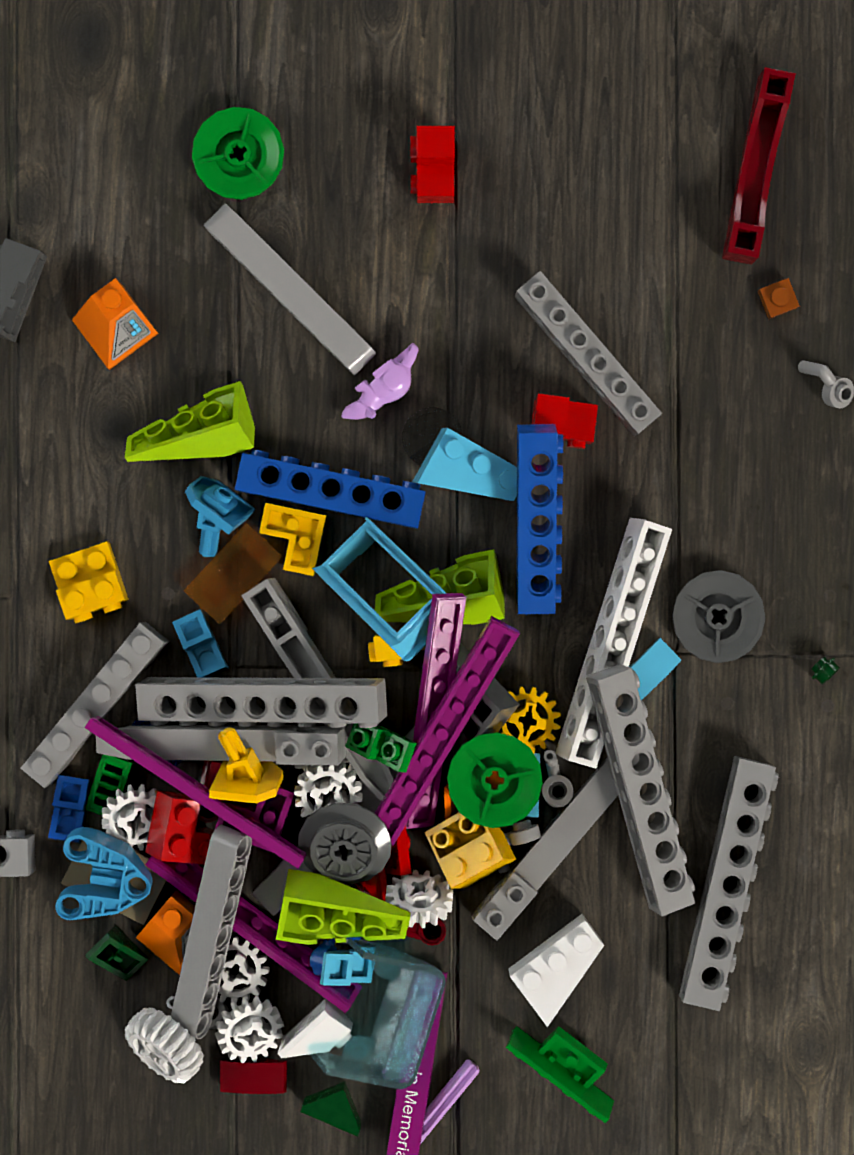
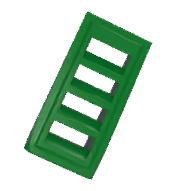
(125, 764)

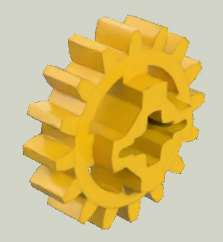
(541, 723)

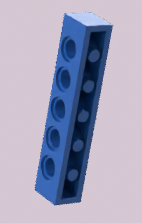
(531, 441)
(251, 481)

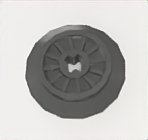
(742, 616)
(349, 826)

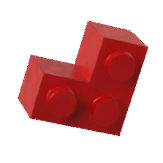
(435, 156)
(571, 418)
(174, 830)

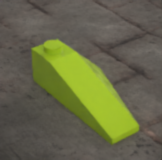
(209, 429)
(473, 575)
(327, 909)

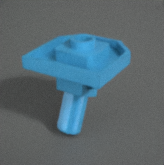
(218, 511)

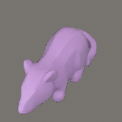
(390, 384)

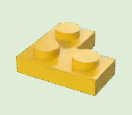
(303, 531)

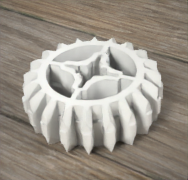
(164, 1045)

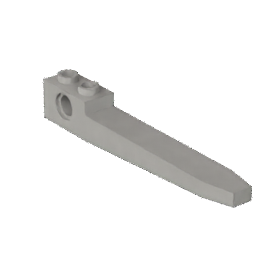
(304, 660)
(200, 742)
(546, 853)

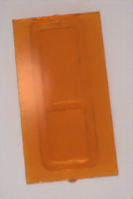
(232, 573)

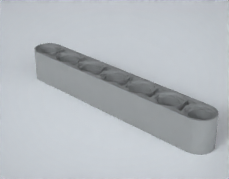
(290, 289)
(211, 930)

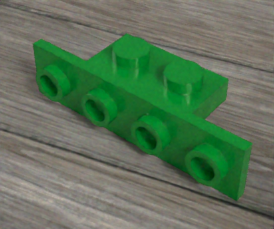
(567, 1066)

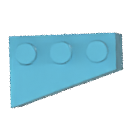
(467, 468)

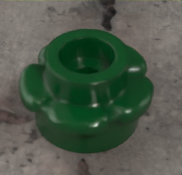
(824, 669)

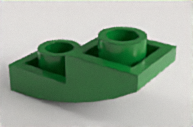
(382, 745)

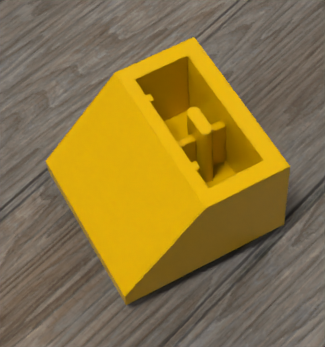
(468, 850)

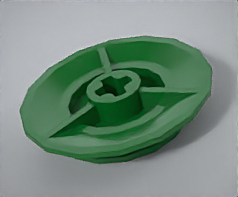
(216, 145)
(512, 797)

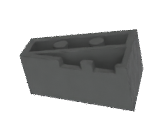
(18, 279)
(492, 709)

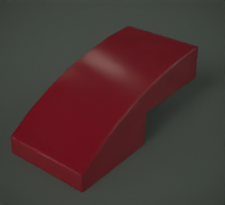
(251, 1077)

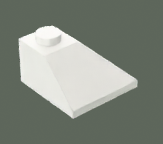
(317, 1032)

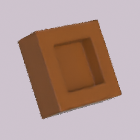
(778, 298)

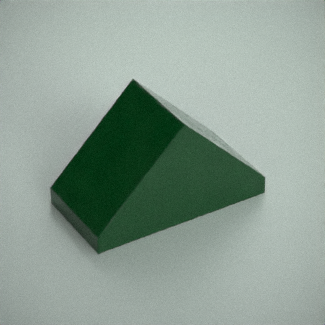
(117, 954)
(334, 1107)

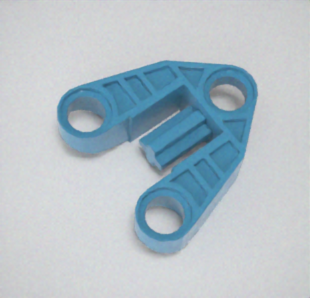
(112, 869)

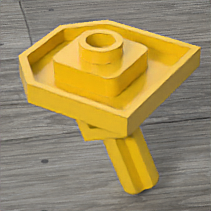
(244, 776)

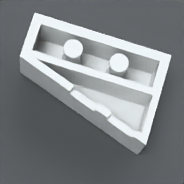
(556, 967)

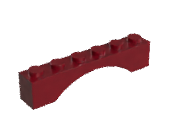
(756, 167)

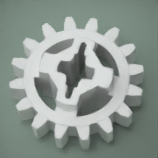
(317, 786)
(123, 812)
(422, 896)
(246, 973)
(249, 1029)

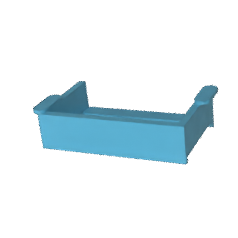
(413, 634)

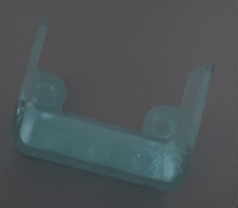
(402, 1025)

